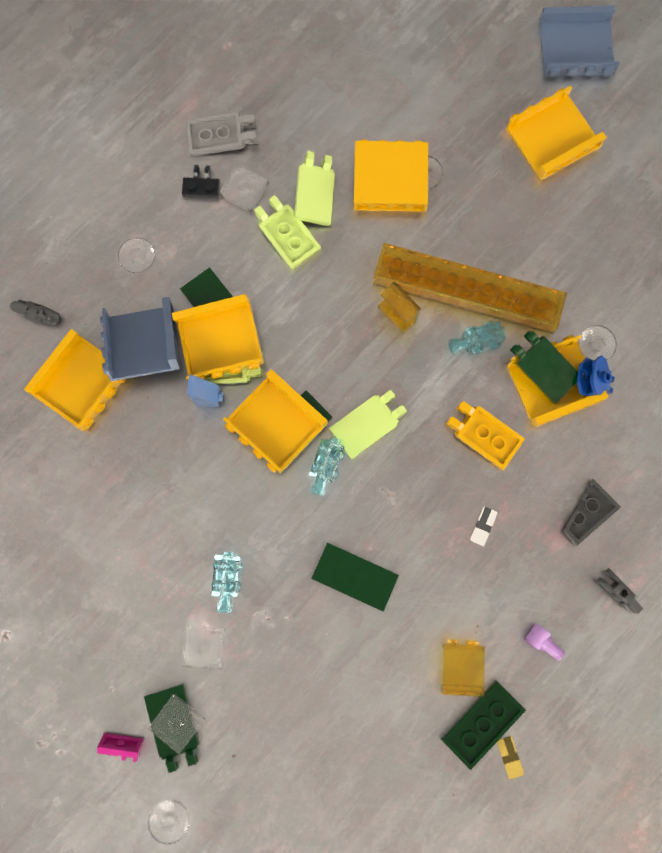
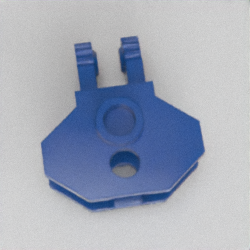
(595, 377)

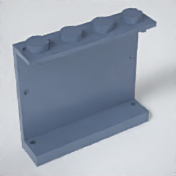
(577, 41)
(139, 342)

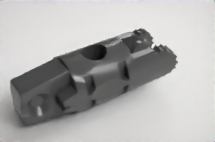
(35, 312)
(627, 598)

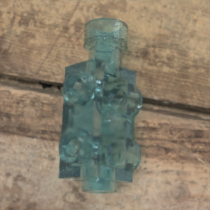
(485, 338)
(326, 464)
(225, 580)

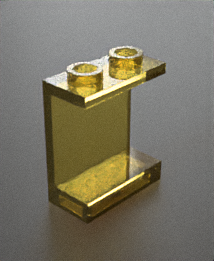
(399, 307)
(463, 668)

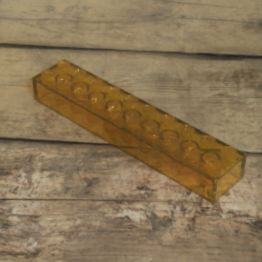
(470, 288)

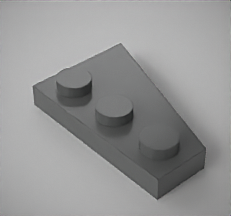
(590, 513)

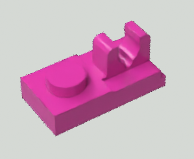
(120, 746)

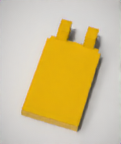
(486, 434)

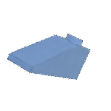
(204, 392)

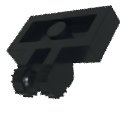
(201, 187)

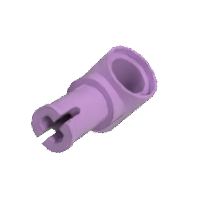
(541, 640)

